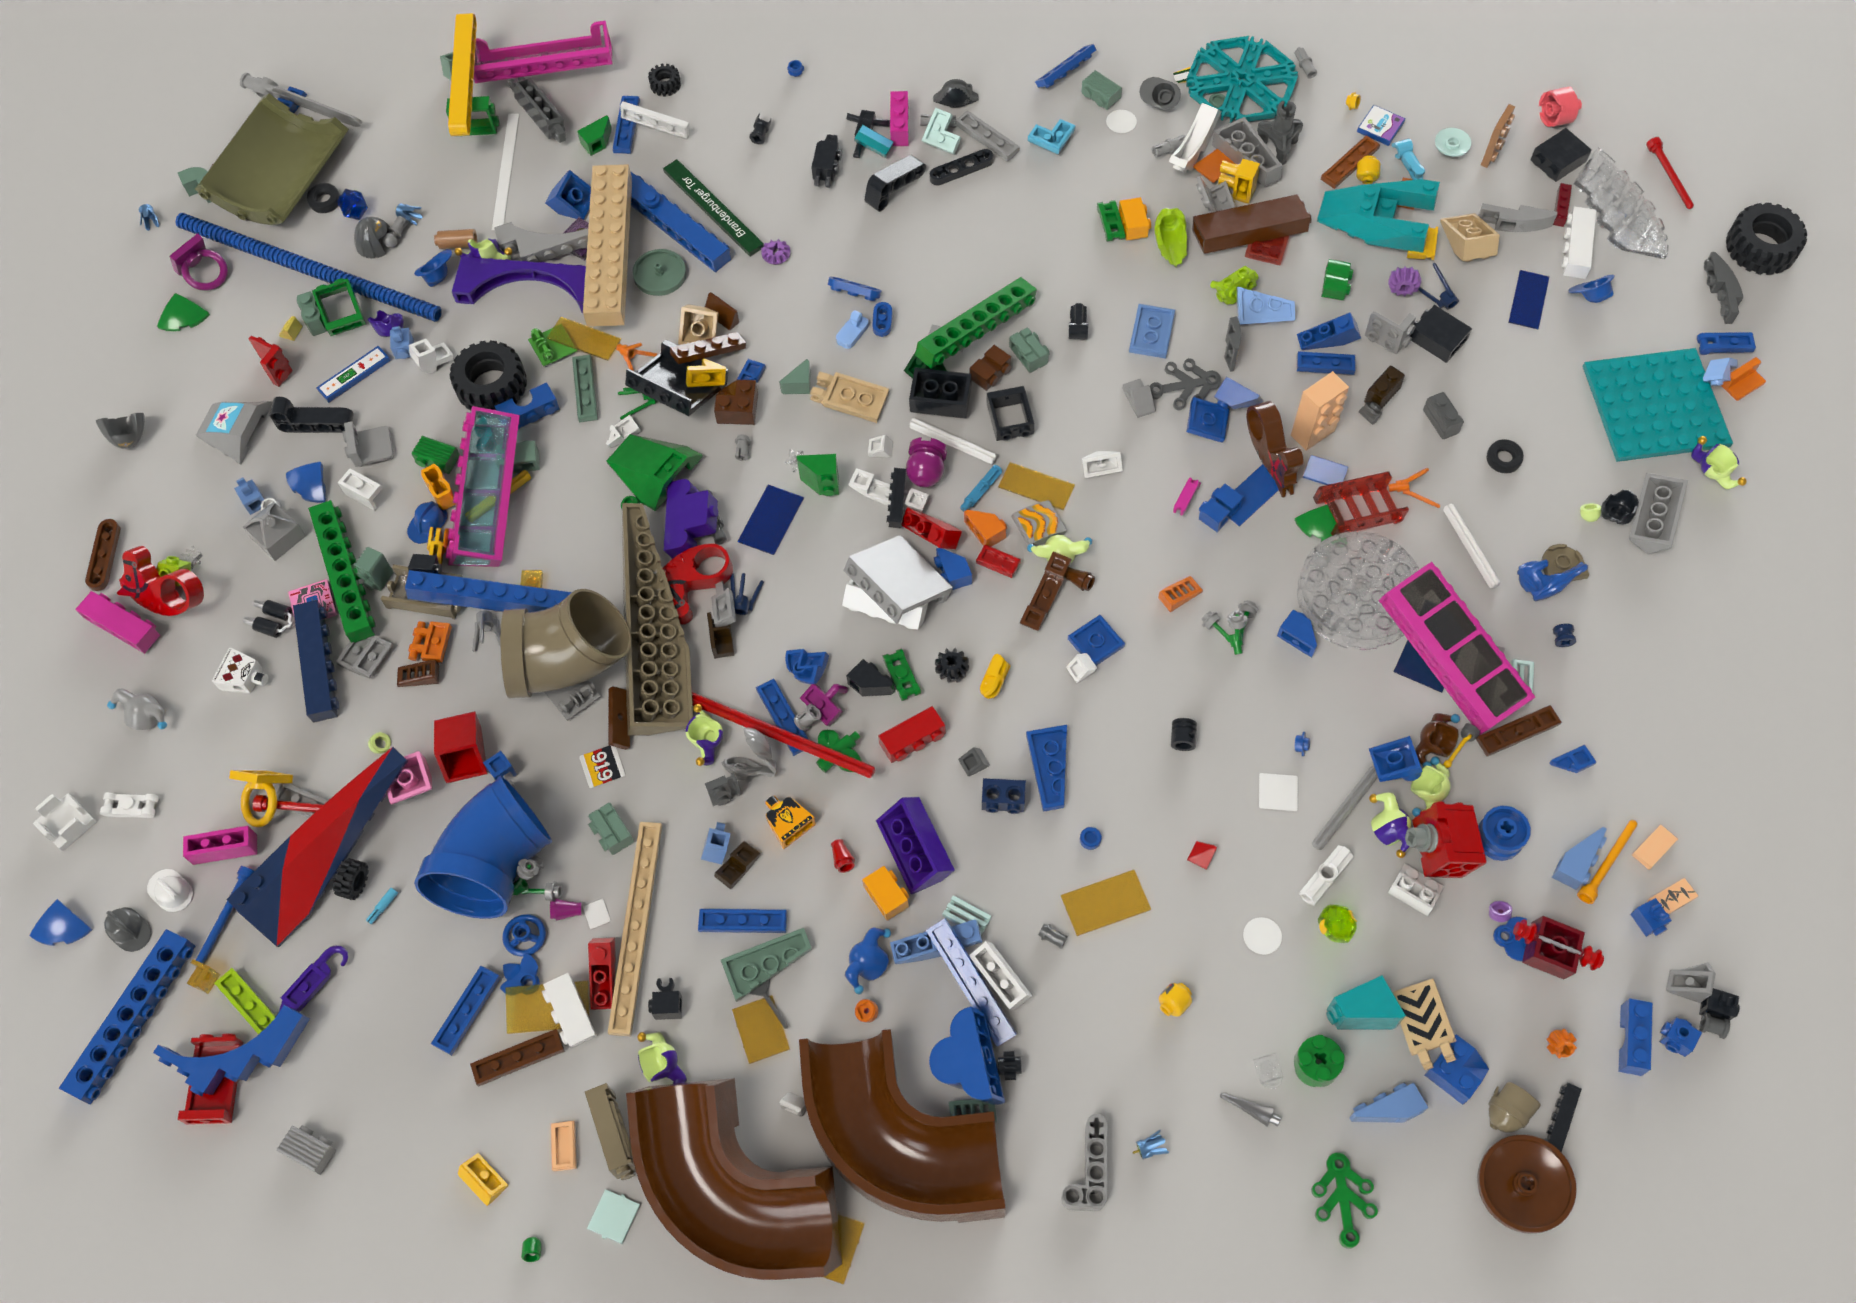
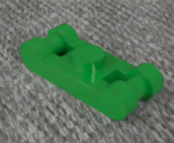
(1111, 220)
(901, 674)

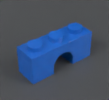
(542, 404)
(1636, 1050)

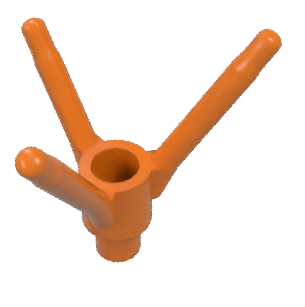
(629, 352)
(1403, 486)

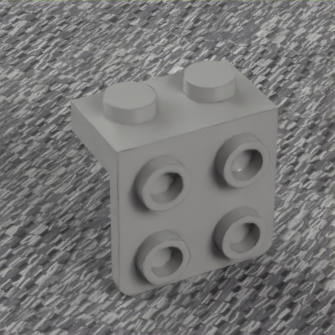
(1216, 198)
(1388, 333)
(367, 445)

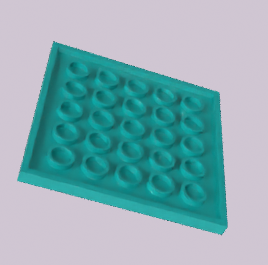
(1656, 404)

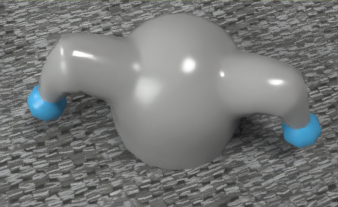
(140, 711)

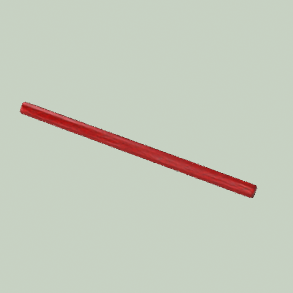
(784, 736)

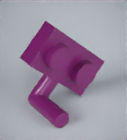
(823, 701)

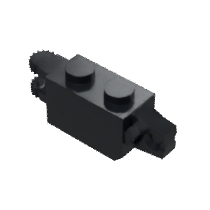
(826, 160)

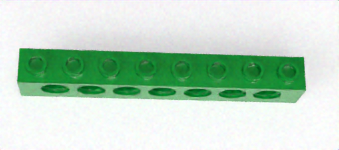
(975, 322)
(333, 542)

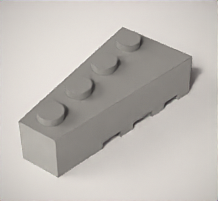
(1241, 142)

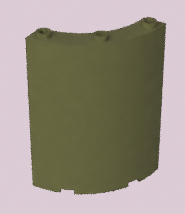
(270, 162)

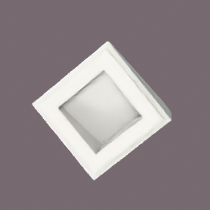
(880, 447)
(1081, 667)
(793, 1104)

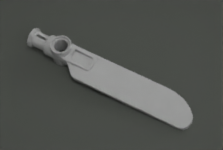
(264, 86)

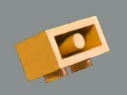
(1134, 218)
(885, 892)

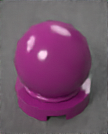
(926, 462)

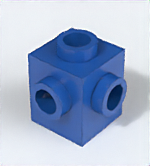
(1679, 1036)

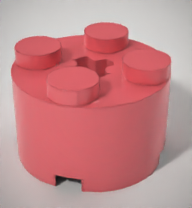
(1559, 106)

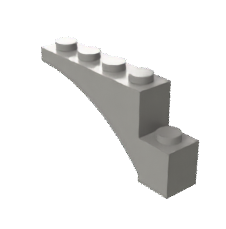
(539, 246)

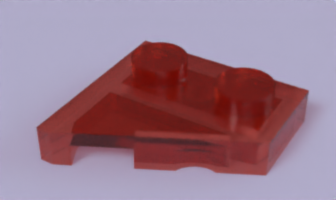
(1268, 251)

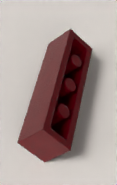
(1562, 204)

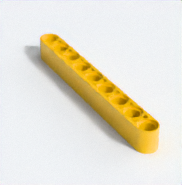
(462, 75)

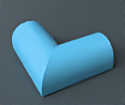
(1054, 139)

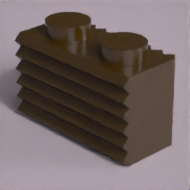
(1385, 386)

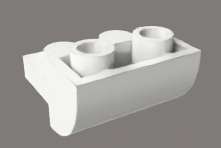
(1416, 890)

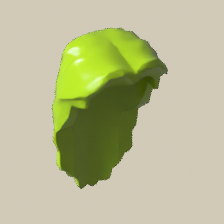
(1171, 235)

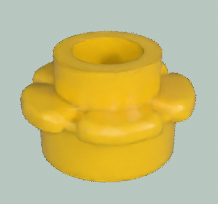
(1353, 101)

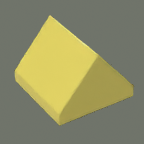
(291, 329)

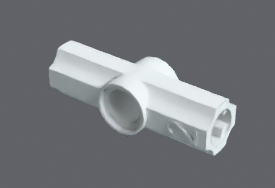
(1318, 884)

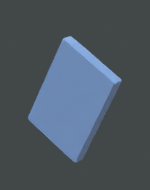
(1152, 331)

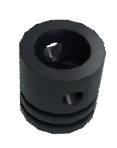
(1183, 734)

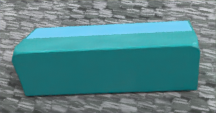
(873, 141)

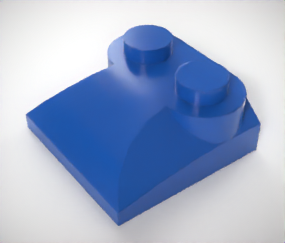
(1396, 760)

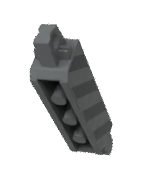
(539, 108)

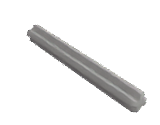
(1345, 809)

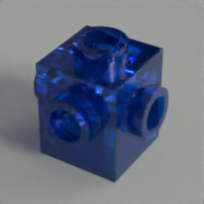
(352, 204)

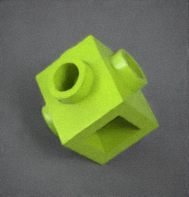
(172, 564)

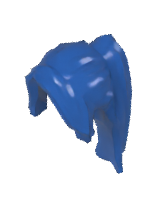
(1542, 585)

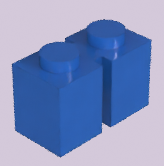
(1223, 503)

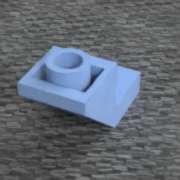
(1719, 371)

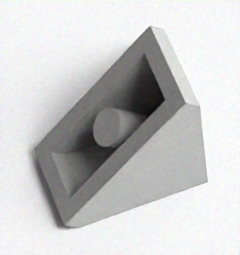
(1692, 983)

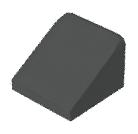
(973, 761)

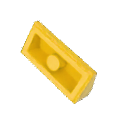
(482, 1179)

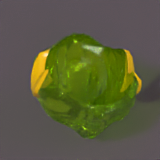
(1337, 923)

